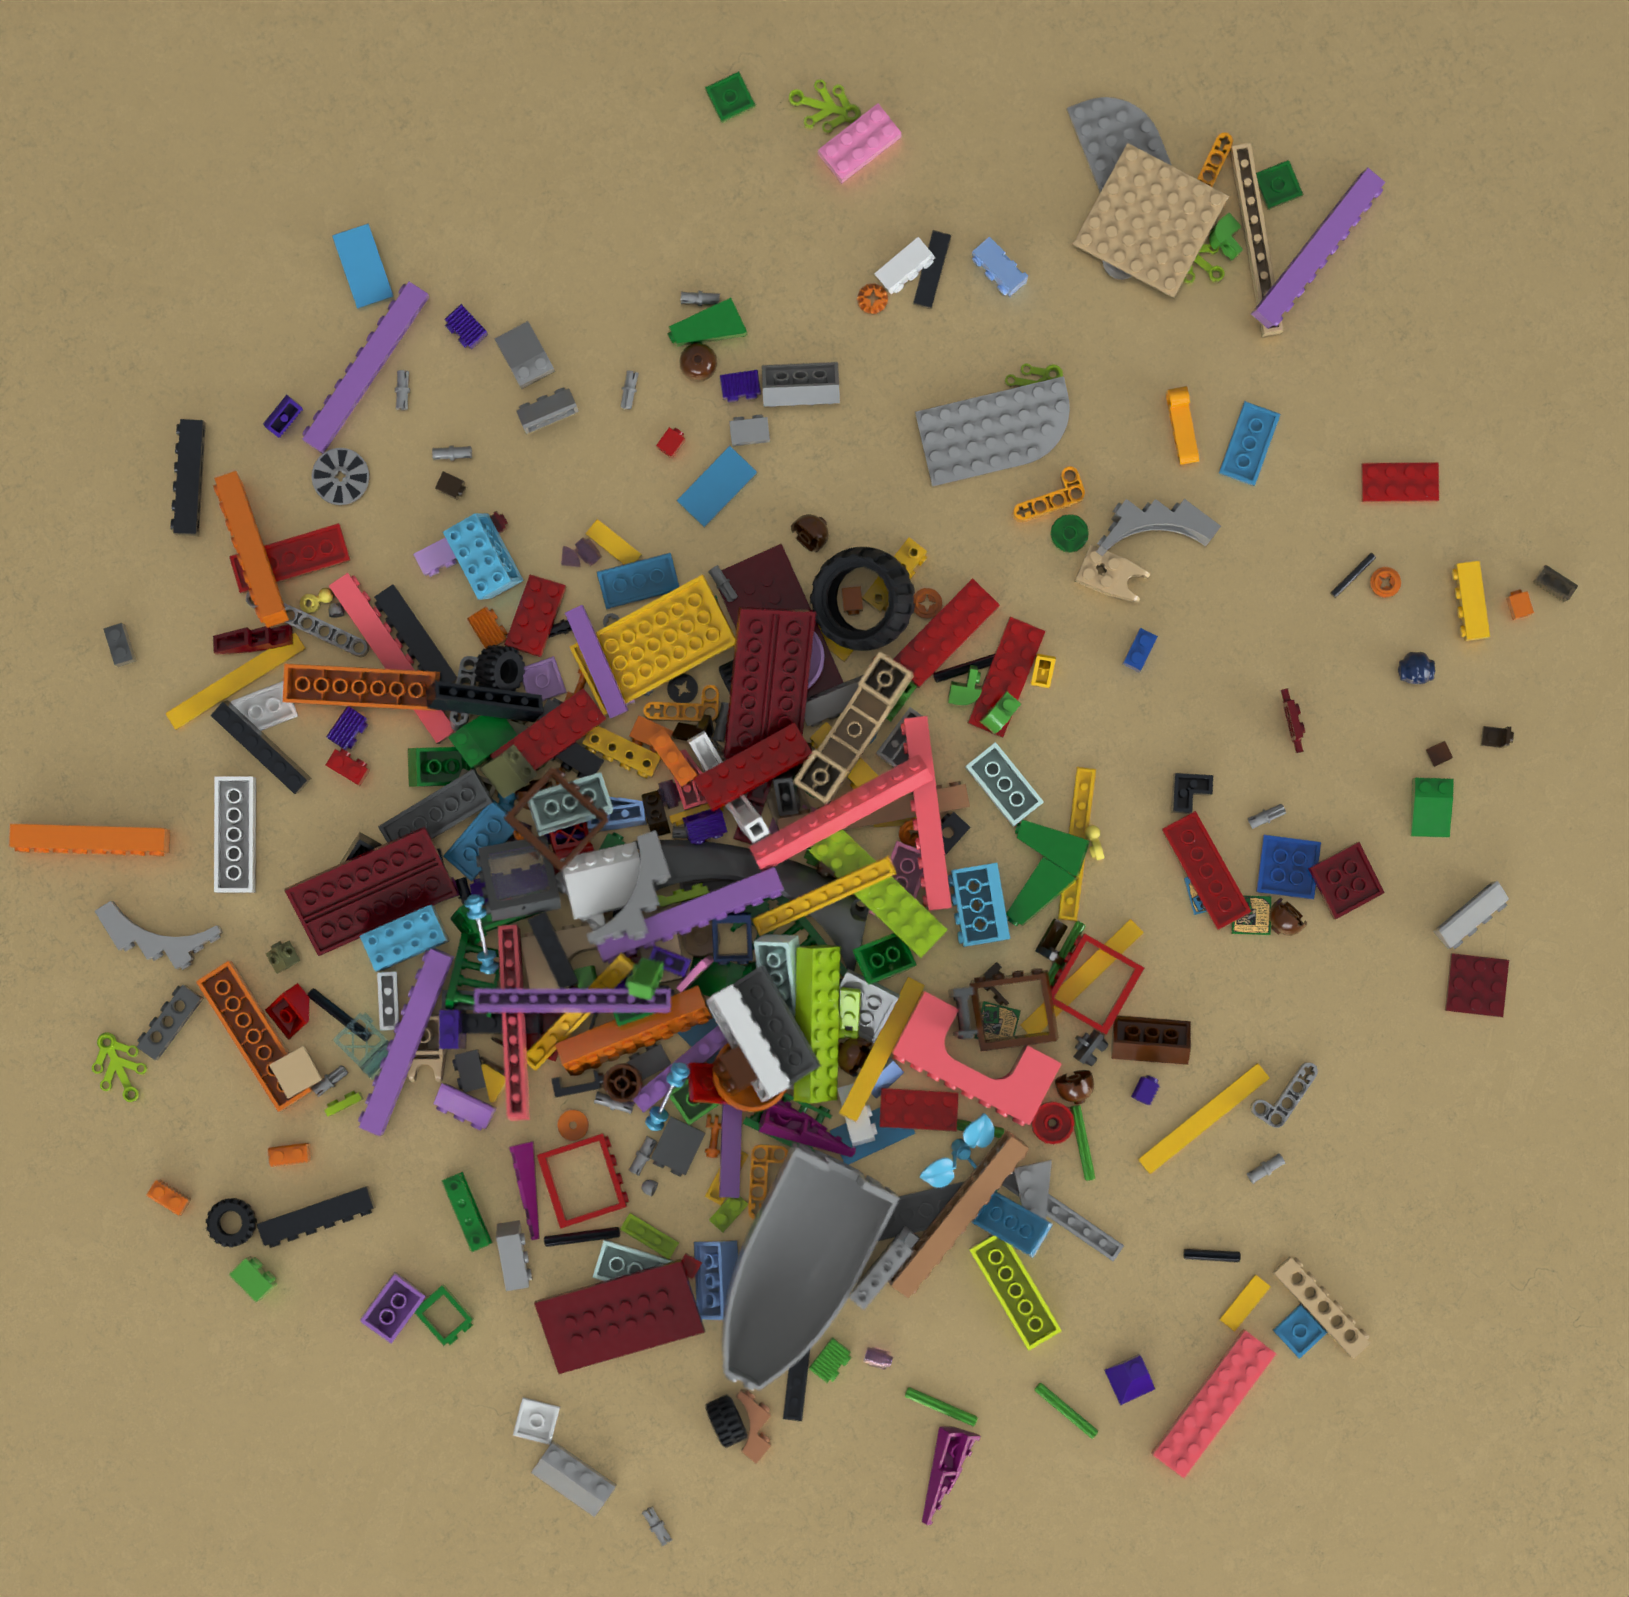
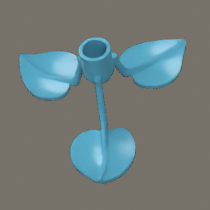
(976, 1133)

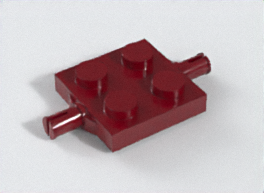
(1295, 727)

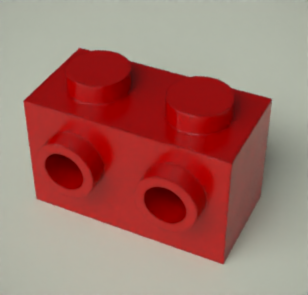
(347, 767)

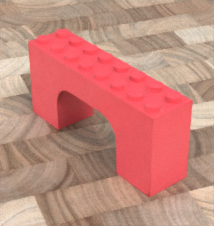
(1014, 1094)

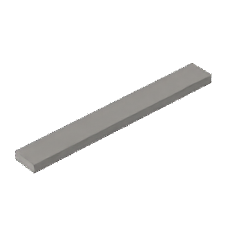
(1075, 1223)

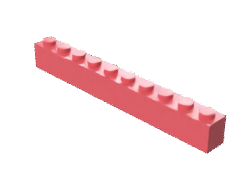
(384, 646)
(841, 813)
(927, 819)
(513, 1026)

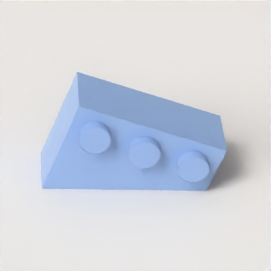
(999, 267)
(625, 814)

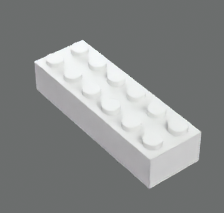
(235, 834)
(741, 1030)

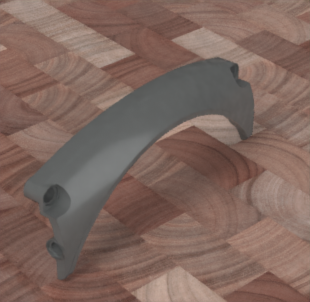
(841, 920)

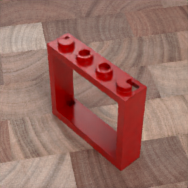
(1071, 958)
(552, 1189)

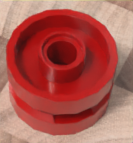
(1057, 1133)

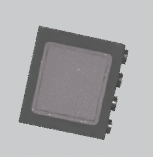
(517, 880)

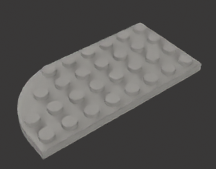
(1106, 127)
(993, 430)

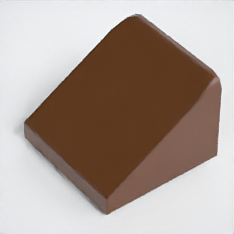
(1439, 753)

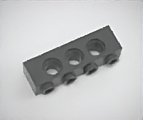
(191, 1001)

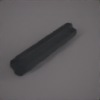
(1212, 1255)

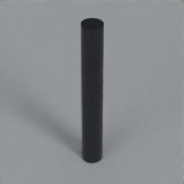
(1353, 575)

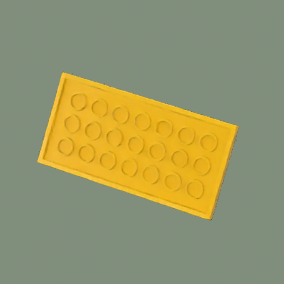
(661, 640)

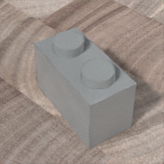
(749, 430)

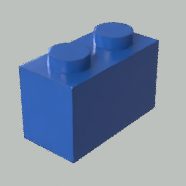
(1139, 650)

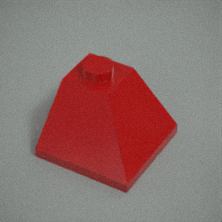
(290, 1011)

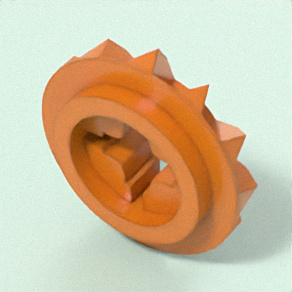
(878, 305)
(1394, 581)
(933, 596)
(904, 834)

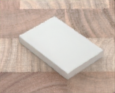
(266, 707)

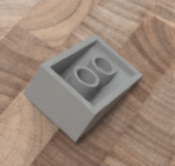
(524, 355)

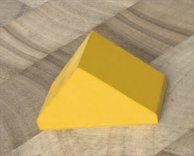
(1043, 670)
(494, 1082)

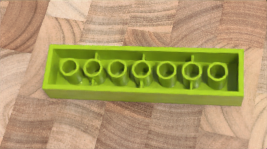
(886, 898)
(818, 1018)

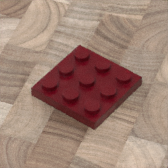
(1346, 880)
(1477, 985)

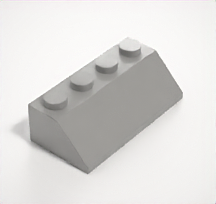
(800, 384)
(1471, 915)
(574, 1478)

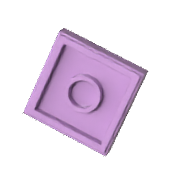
(544, 679)

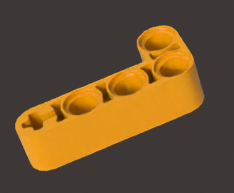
(1212, 168)
(1182, 425)
(1047, 499)
(682, 707)
(761, 1182)

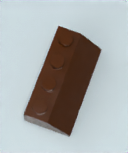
(1151, 1040)

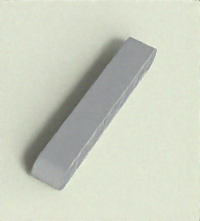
(316, 626)

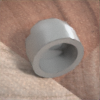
(336, 610)
(649, 1187)

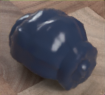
(1416, 668)

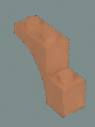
(758, 1414)

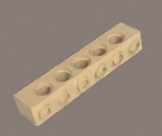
(1284, 1274)

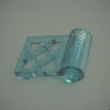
(371, 1062)

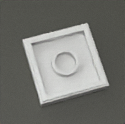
(536, 1420)

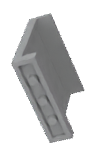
(884, 1267)

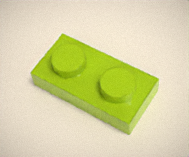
(350, 1099)
(728, 1212)

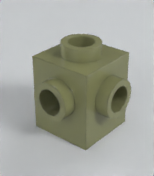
(282, 956)

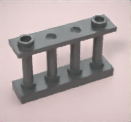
(961, 997)

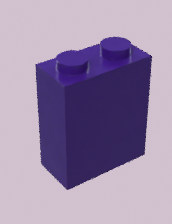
(451, 1029)

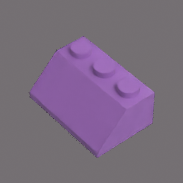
(464, 1106)
(392, 1307)

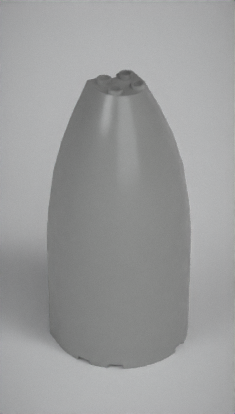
(799, 1263)

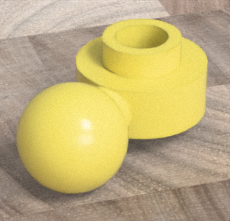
(325, 595)
(1093, 833)

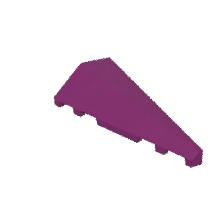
(787, 1123)
(525, 1169)
(950, 1452)

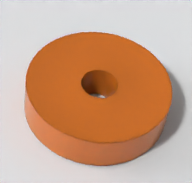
(564, 1125)

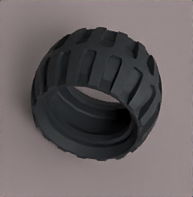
(825, 603)

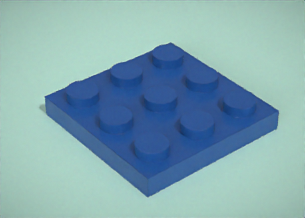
(1286, 865)

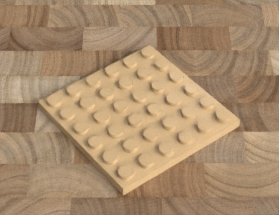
(1150, 220)

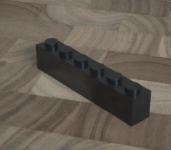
(189, 477)
(413, 634)
(484, 701)
(261, 746)
(315, 1216)

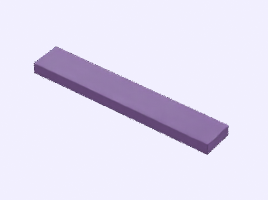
(596, 661)
(730, 1152)

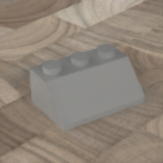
(547, 410)

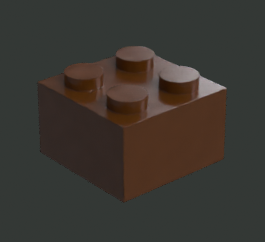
(735, 1071)

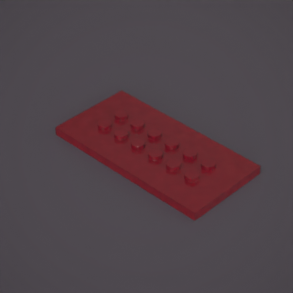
(771, 583)
(768, 674)
(371, 890)
(619, 1316)

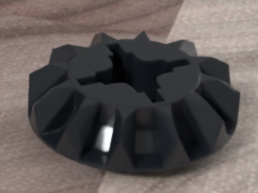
(691, 685)

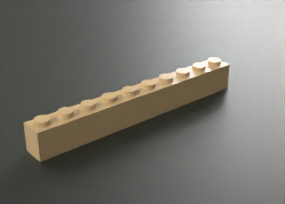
(1253, 226)

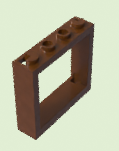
(573, 789)
(1020, 1040)

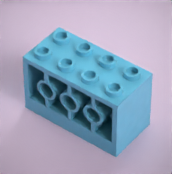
(483, 556)
(992, 905)
(404, 938)

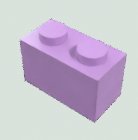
(435, 557)

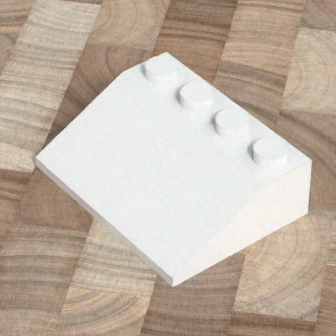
(602, 879)

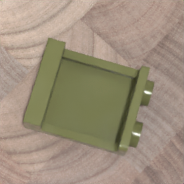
(508, 771)

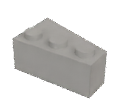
(892, 749)
(1033, 1186)
(513, 1256)

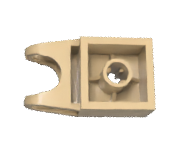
(1116, 574)
(429, 1052)

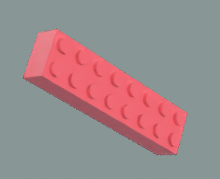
(1213, 1403)

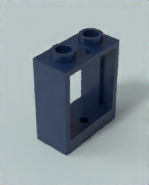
(741, 958)

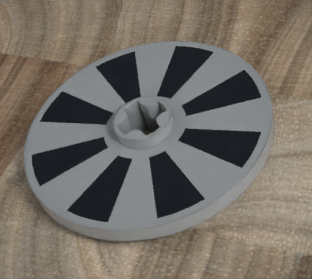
(330, 465)

